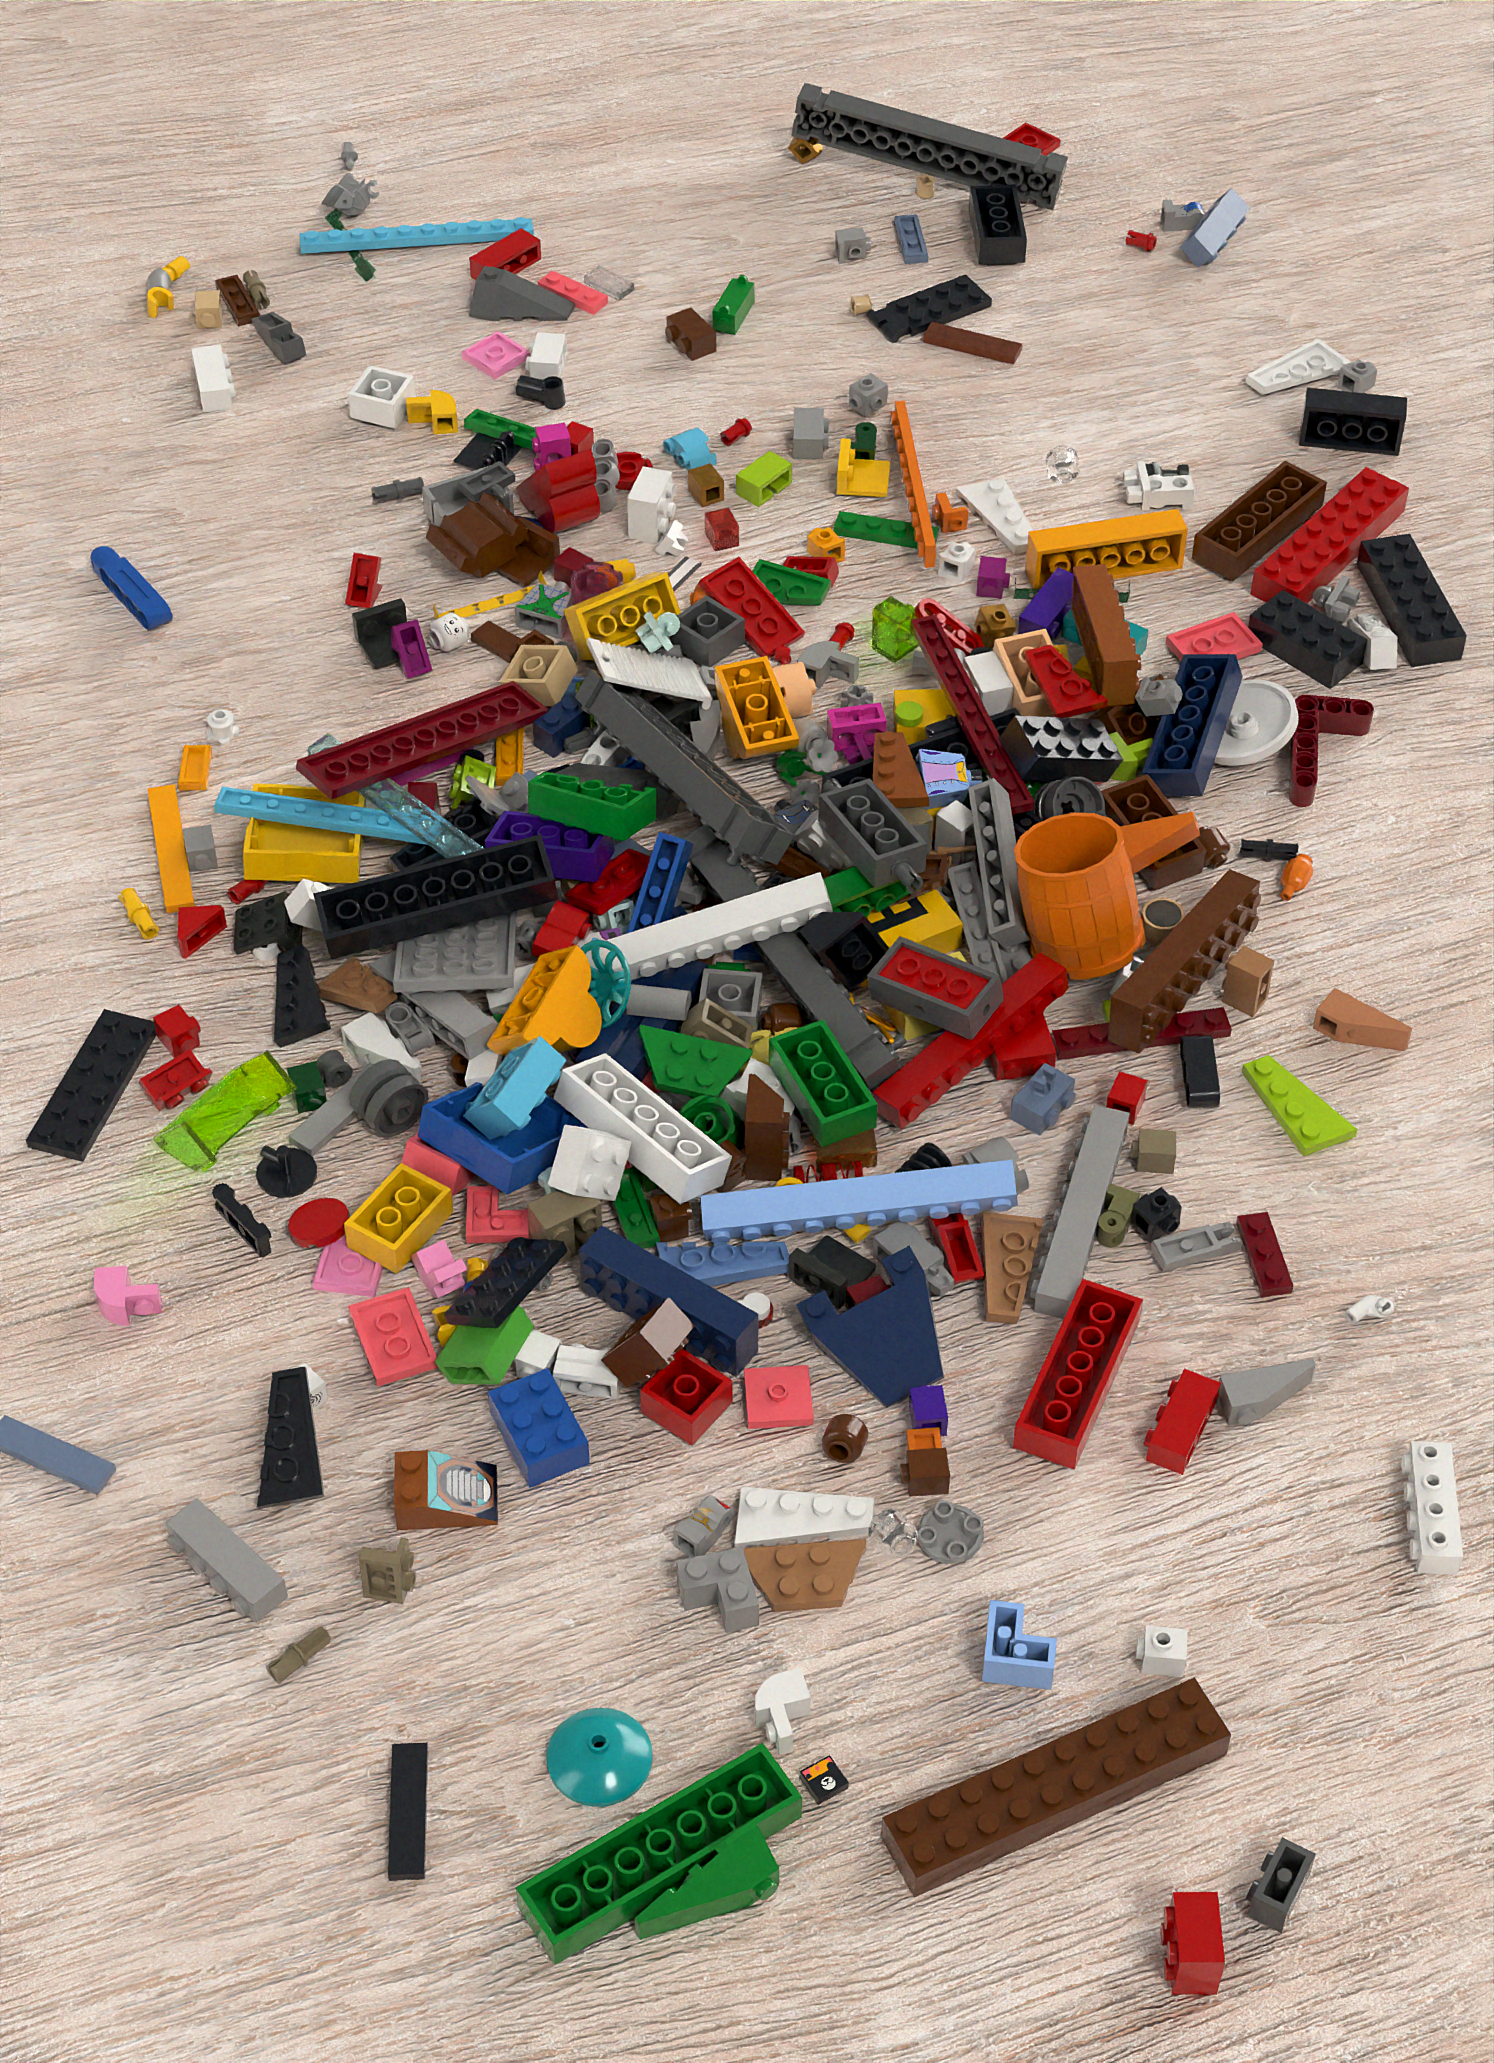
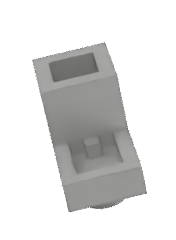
(826, 660)

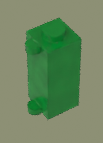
(734, 305)

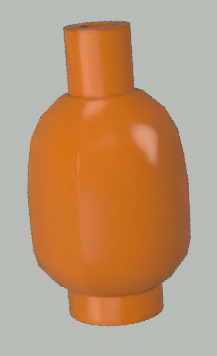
(1296, 875)

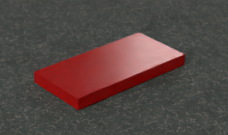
(744, 594)

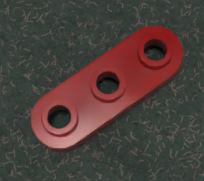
(958, 633)

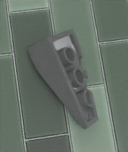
(508, 295)

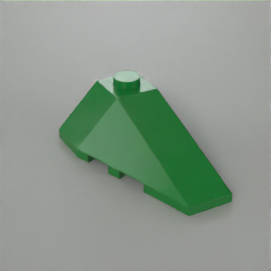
(730, 1881)

